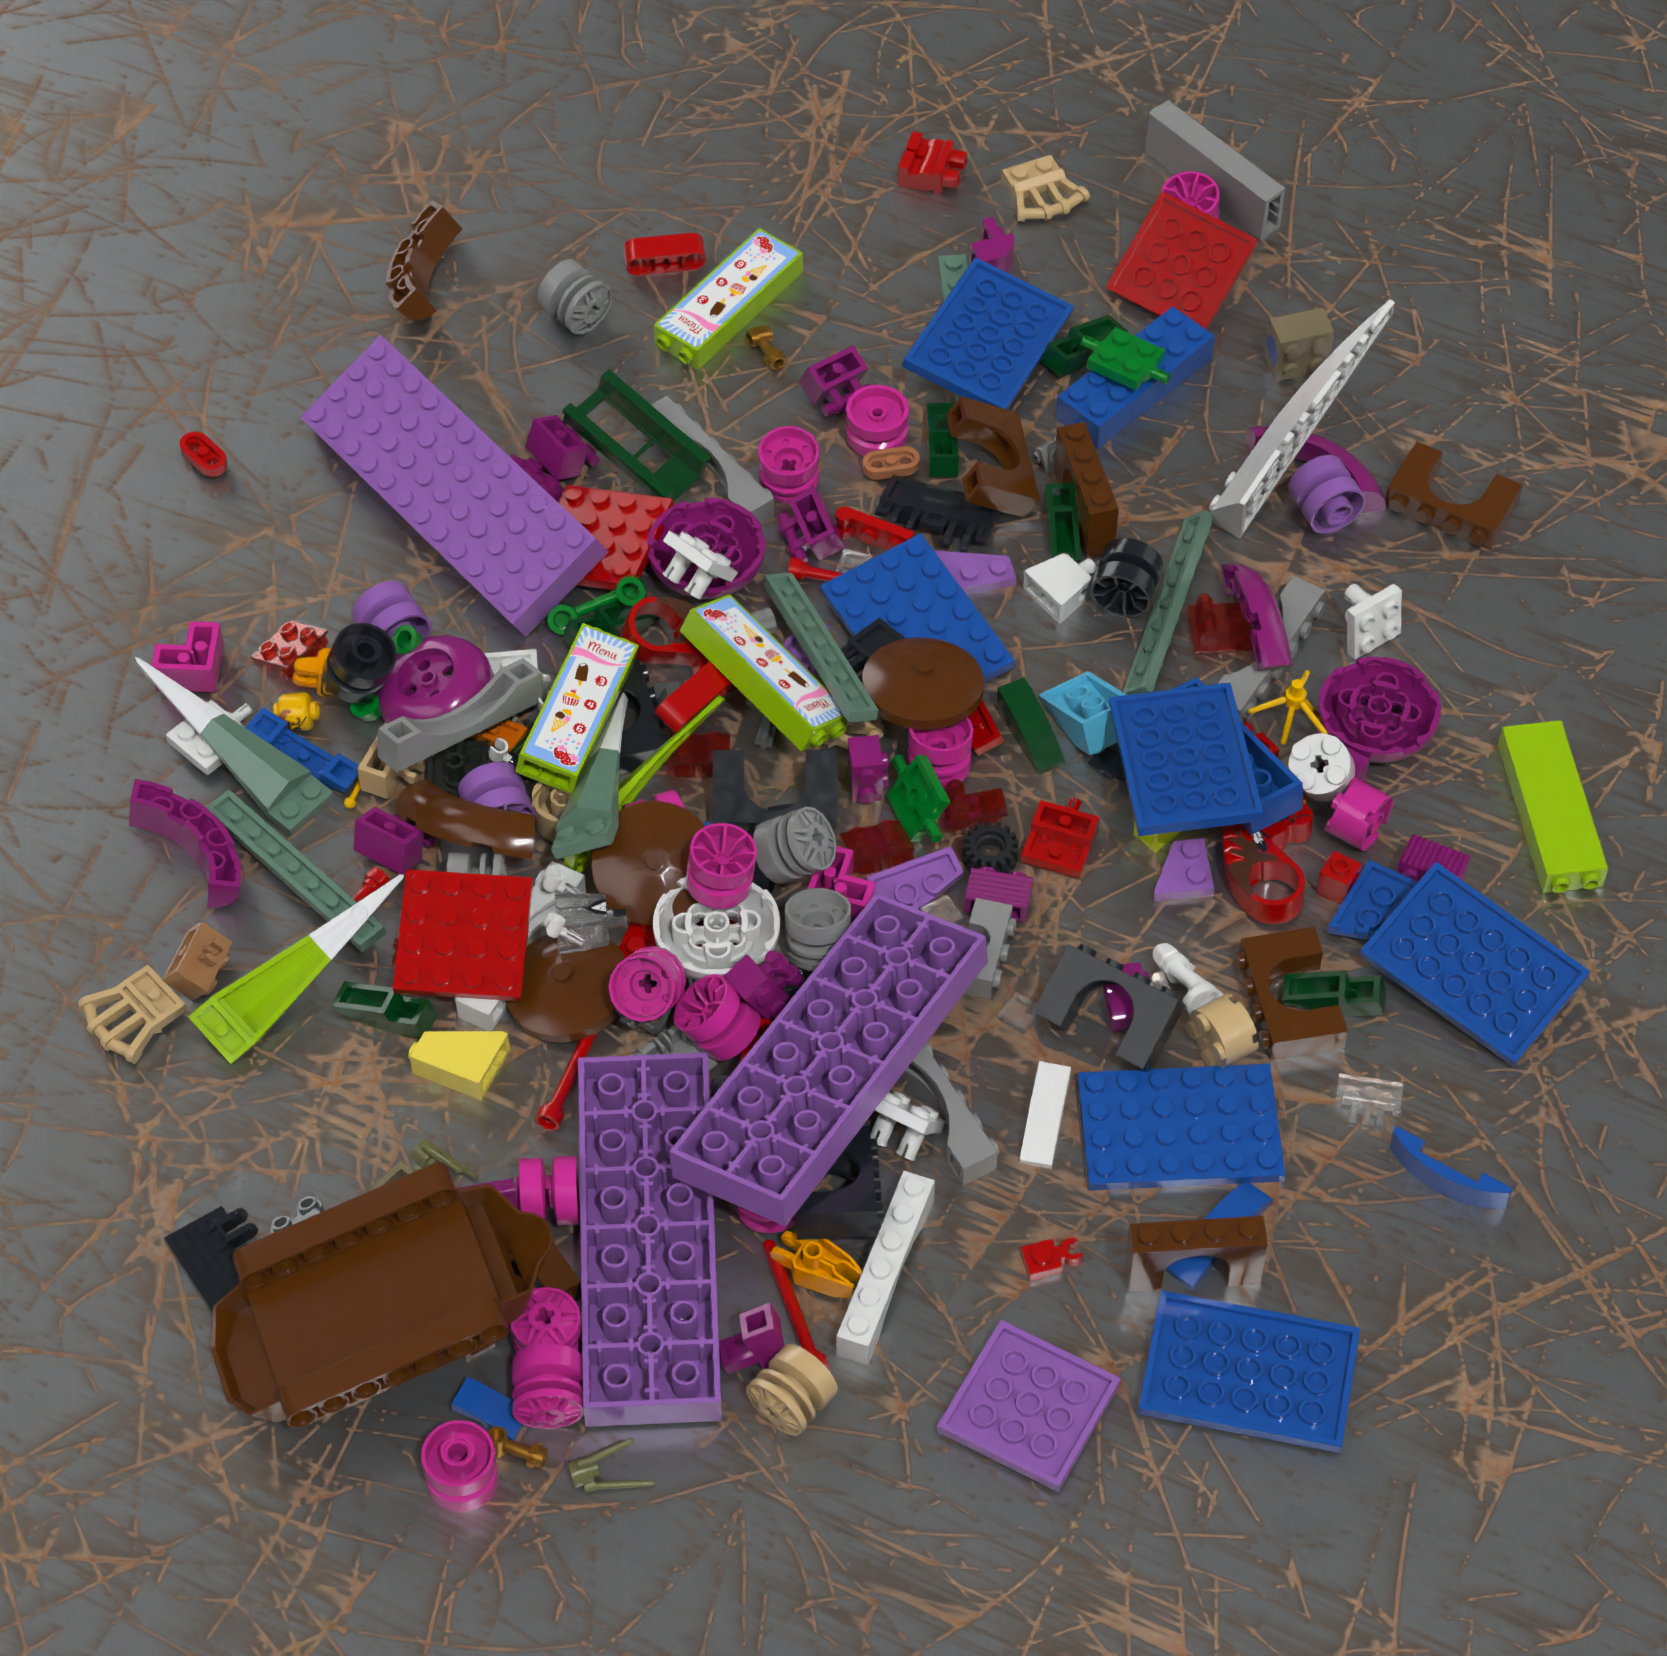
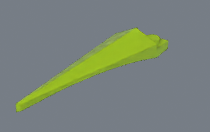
(638, 779)

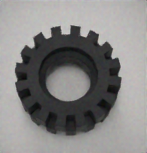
(990, 836)

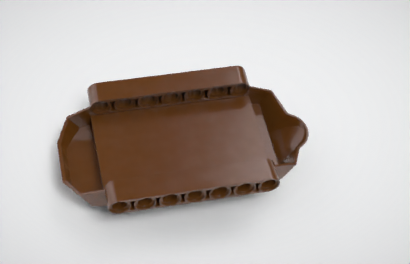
(373, 1295)

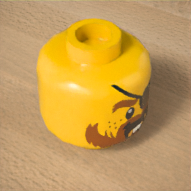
(297, 710)

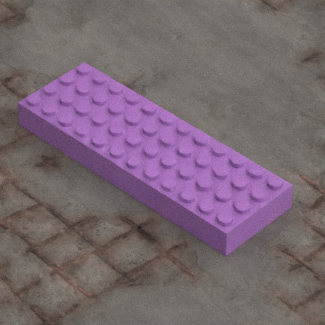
(454, 485)
(828, 1059)
(645, 1245)

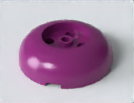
(722, 527)
(419, 683)
(1384, 686)

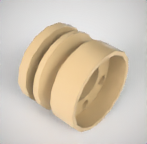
(792, 1389)

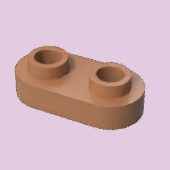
(891, 461)

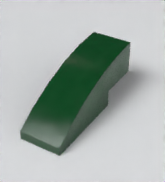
(1068, 355)
(942, 446)
(1062, 520)
(608, 619)
(1030, 726)
(1330, 988)
(384, 1009)

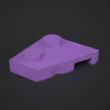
(1185, 872)

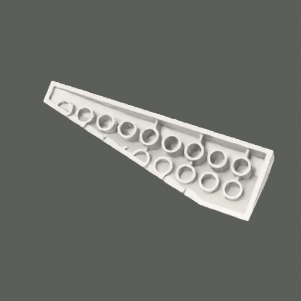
(1292, 427)

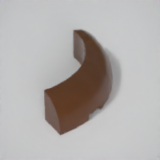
(416, 259)
(465, 821)

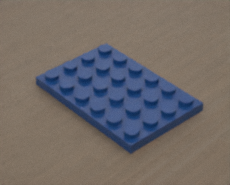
(988, 335)
(917, 599)
(1185, 759)
(1474, 964)
(1180, 1127)
(1249, 1371)

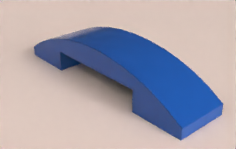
(332, 771)
(1484, 1193)
(1241, 1202)

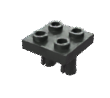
(453, 763)

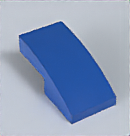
(486, 1406)

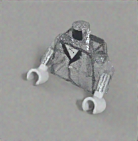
(580, 918)

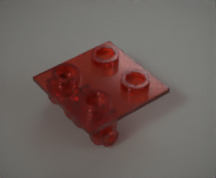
(1218, 626)
(289, 644)
(697, 751)
(973, 807)
(878, 842)

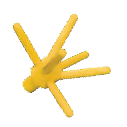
(1294, 699)

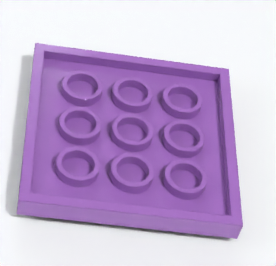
(1029, 1405)

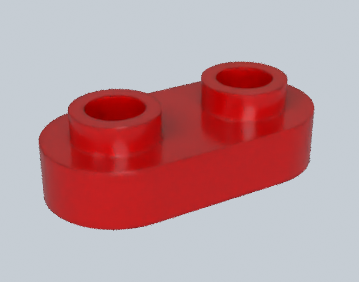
(207, 458)

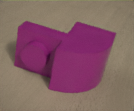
(995, 246)
(757, 1343)

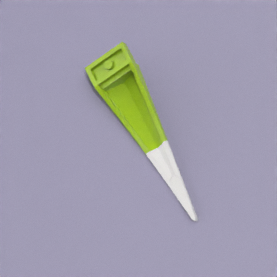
(252, 1005)

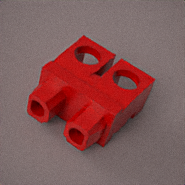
(928, 164)

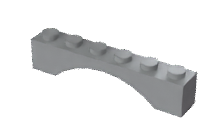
(738, 484)
(1299, 607)
(413, 740)
(968, 1147)

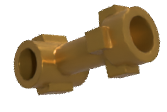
(762, 337)
(535, 1454)

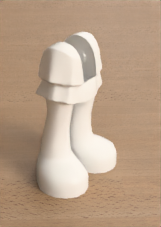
(1180, 970)

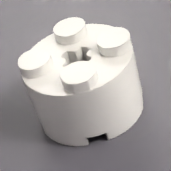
(1308, 755)

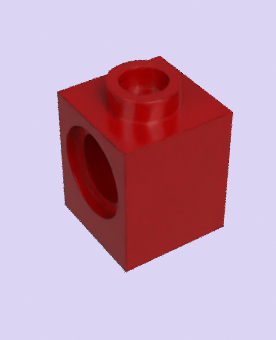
(1337, 877)

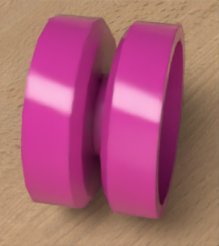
(876, 419)

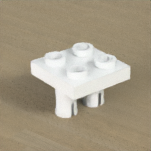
(695, 550)
(1372, 618)
(919, 1122)

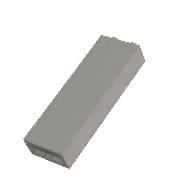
(1244, 189)

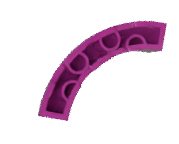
(1319, 446)
(1260, 609)
(193, 829)

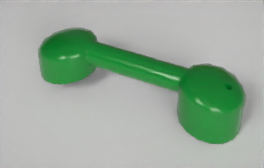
(624, 593)
(403, 637)

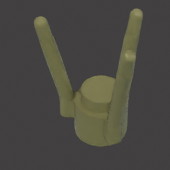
(427, 1153)
(585, 1469)

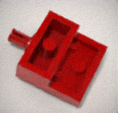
(1060, 838)

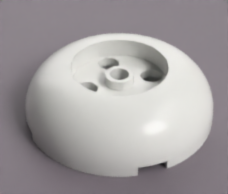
(754, 932)

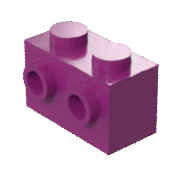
(866, 769)

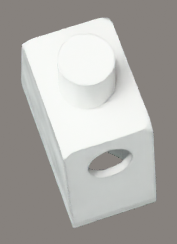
(1060, 584)

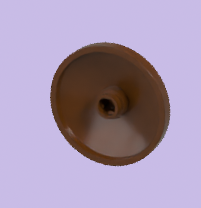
(923, 683)
(646, 859)
(565, 993)

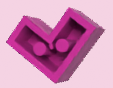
(196, 663)
(840, 879)

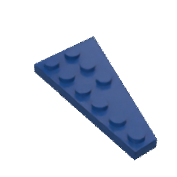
(1370, 901)

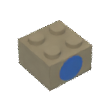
(1298, 343)

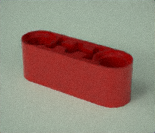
(664, 254)
(692, 697)

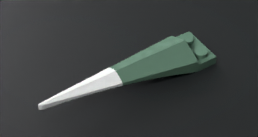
(274, 781)
(592, 809)

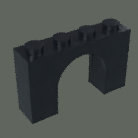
(645, 734)
(734, 804)
(1081, 973)
(851, 1209)

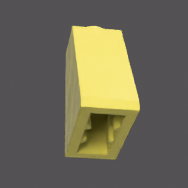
(460, 1059)

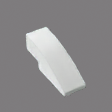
(1045, 1114)

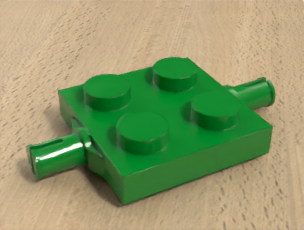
(1125, 358)
(918, 798)

